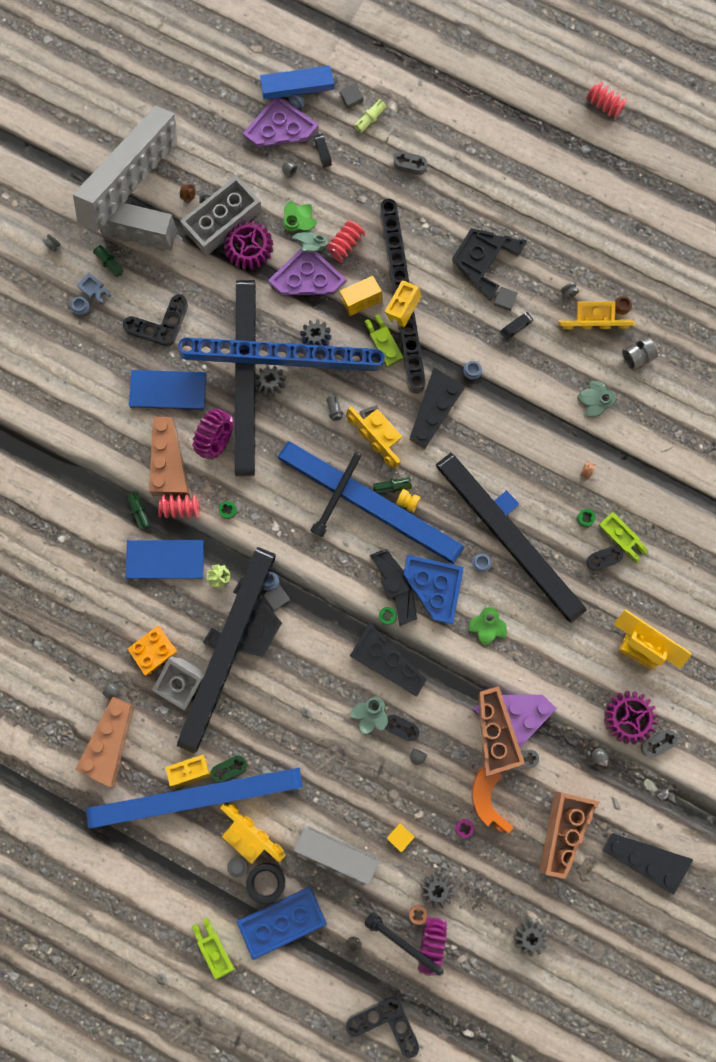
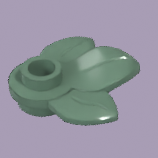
(311, 241)
(593, 398)
(368, 717)

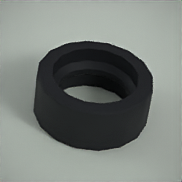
(265, 899)

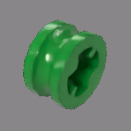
(230, 504)
(588, 512)
(392, 619)

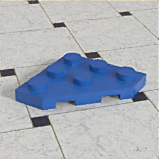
(435, 586)

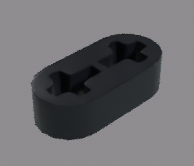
(323, 151)
(516, 325)
(606, 562)
(403, 723)

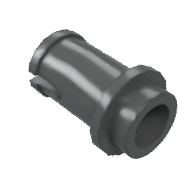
(334, 408)

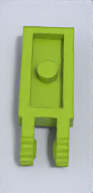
(384, 341)
(622, 536)
(213, 950)

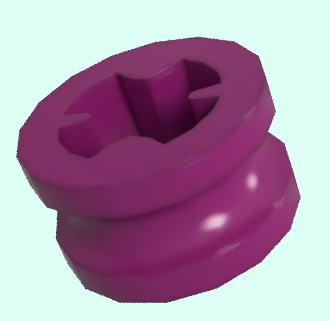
(461, 833)

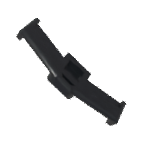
(396, 586)

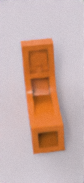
(481, 801)

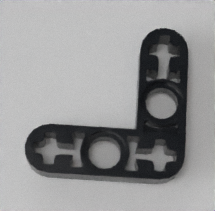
(159, 330)
(392, 1018)

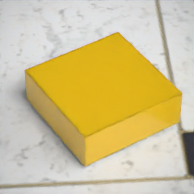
(400, 837)

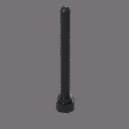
(320, 526)
(375, 923)

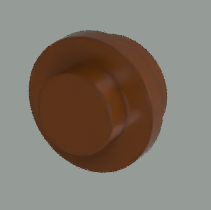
(187, 193)
(623, 305)

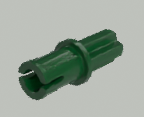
(108, 261)
(392, 485)
(138, 511)

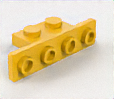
(596, 314)
(378, 432)
(650, 641)
(247, 838)

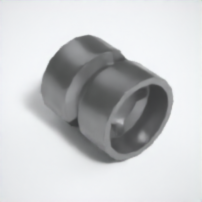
(641, 352)

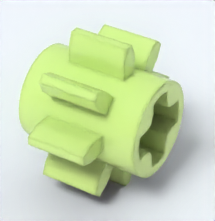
(218, 576)

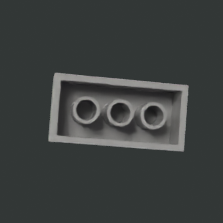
(219, 214)
(141, 226)
(336, 855)

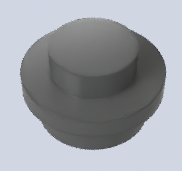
(237, 867)

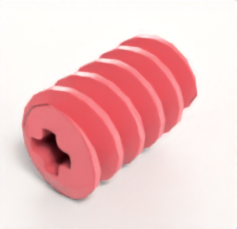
(606, 100)
(344, 239)
(178, 506)

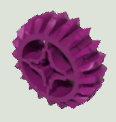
(259, 253)
(213, 433)
(634, 724)
(433, 943)

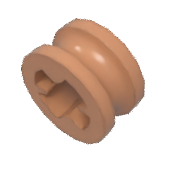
(587, 470)
(424, 914)

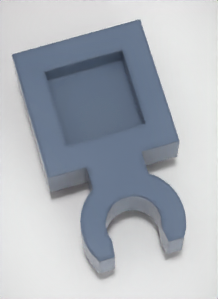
(93, 287)

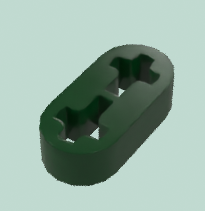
(227, 764)

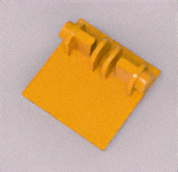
(152, 650)

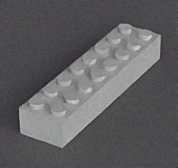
(125, 168)

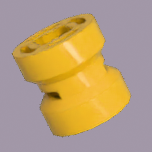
(407, 501)

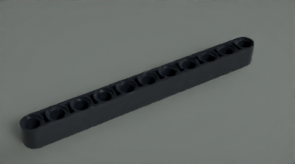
(400, 269)
(245, 380)
(511, 538)
(226, 650)

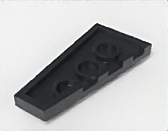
(436, 404)
(380, 656)
(655, 864)

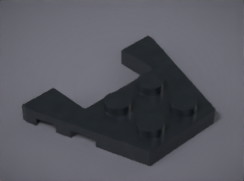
(479, 252)
(260, 630)

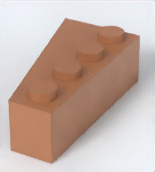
(166, 464)
(498, 738)
(105, 749)
(565, 832)

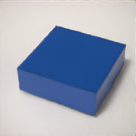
(506, 502)

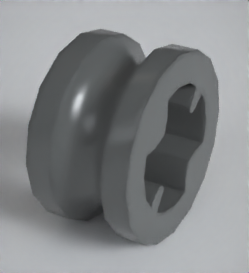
(51, 242)
(570, 290)

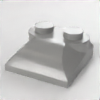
(178, 682)

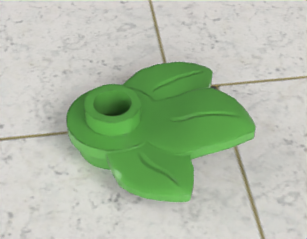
(300, 215)
(488, 628)

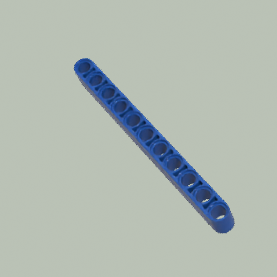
(272, 358)
(372, 503)
(193, 798)

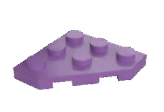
(279, 125)
(307, 275)
(526, 713)

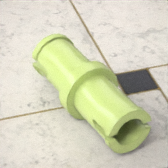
(370, 116)

